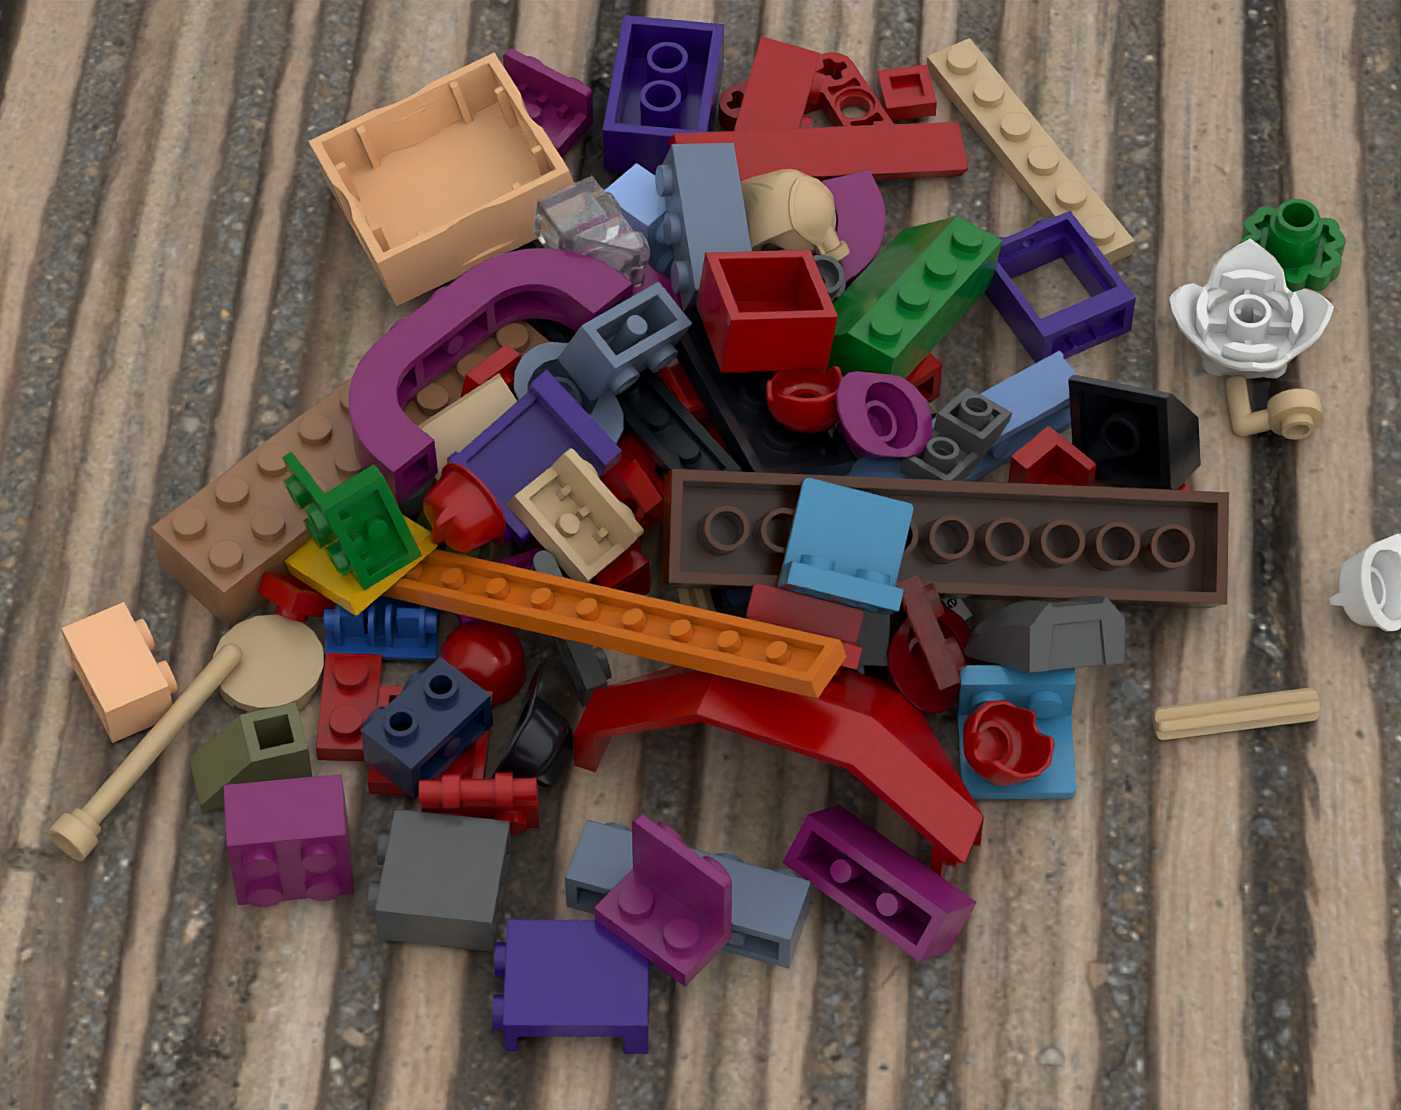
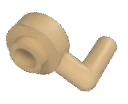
(1288, 413)

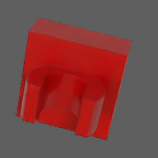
(645, 491)

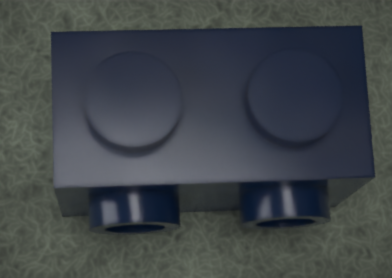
(426, 726)

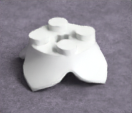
(1247, 316)

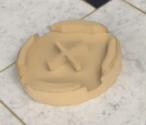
(278, 663)

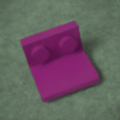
(670, 902)

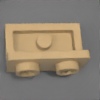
(576, 517)

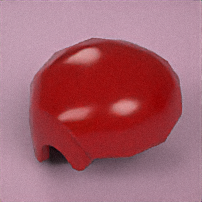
(804, 399)
(487, 656)
(1006, 744)

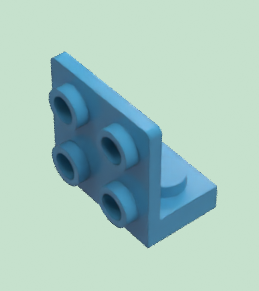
(846, 547)
(1051, 698)

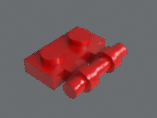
(491, 798)

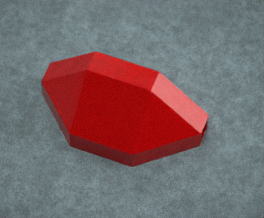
(852, 725)

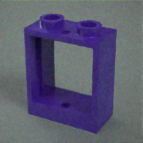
(1075, 327)

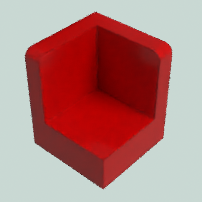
(1051, 461)

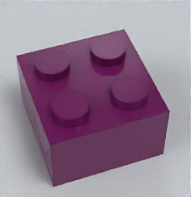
(288, 840)

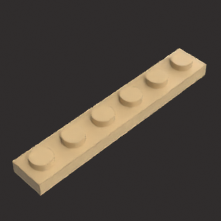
(1024, 145)

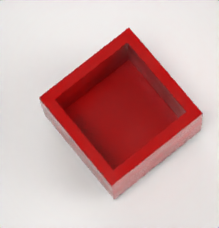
(766, 310)

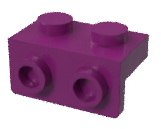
(552, 100)

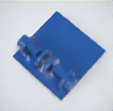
(386, 628)

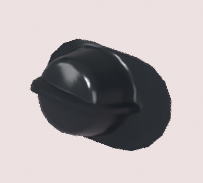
(539, 740)

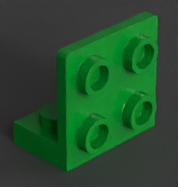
(356, 521)

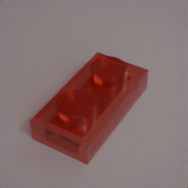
(941, 654)

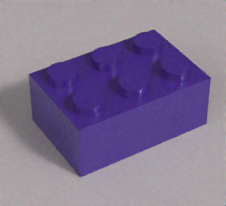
(660, 86)

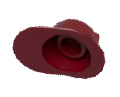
(909, 668)

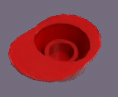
(463, 511)

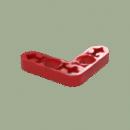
(833, 98)

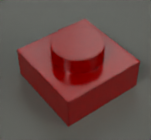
(906, 92)
(293, 597)

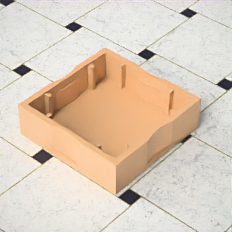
(442, 177)

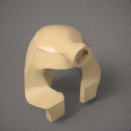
(791, 213)

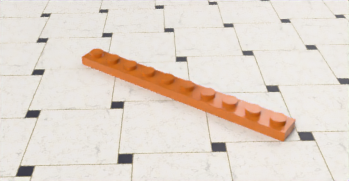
(623, 622)

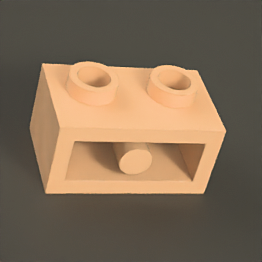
(119, 670)

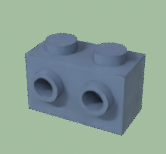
(624, 342)

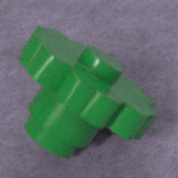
(1300, 241)

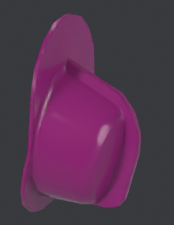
(882, 415)

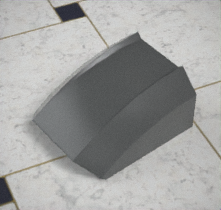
(1051, 635)

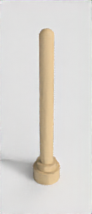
(77, 831)

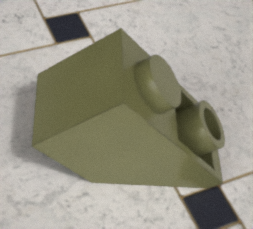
(249, 750)

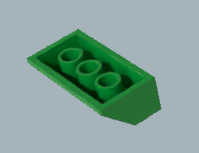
(912, 296)

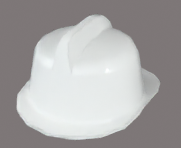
(1372, 585)

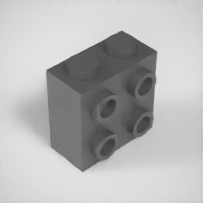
(441, 880)

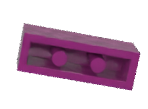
(879, 882)

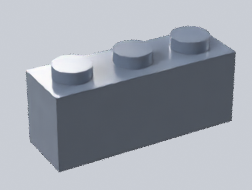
(702, 211)

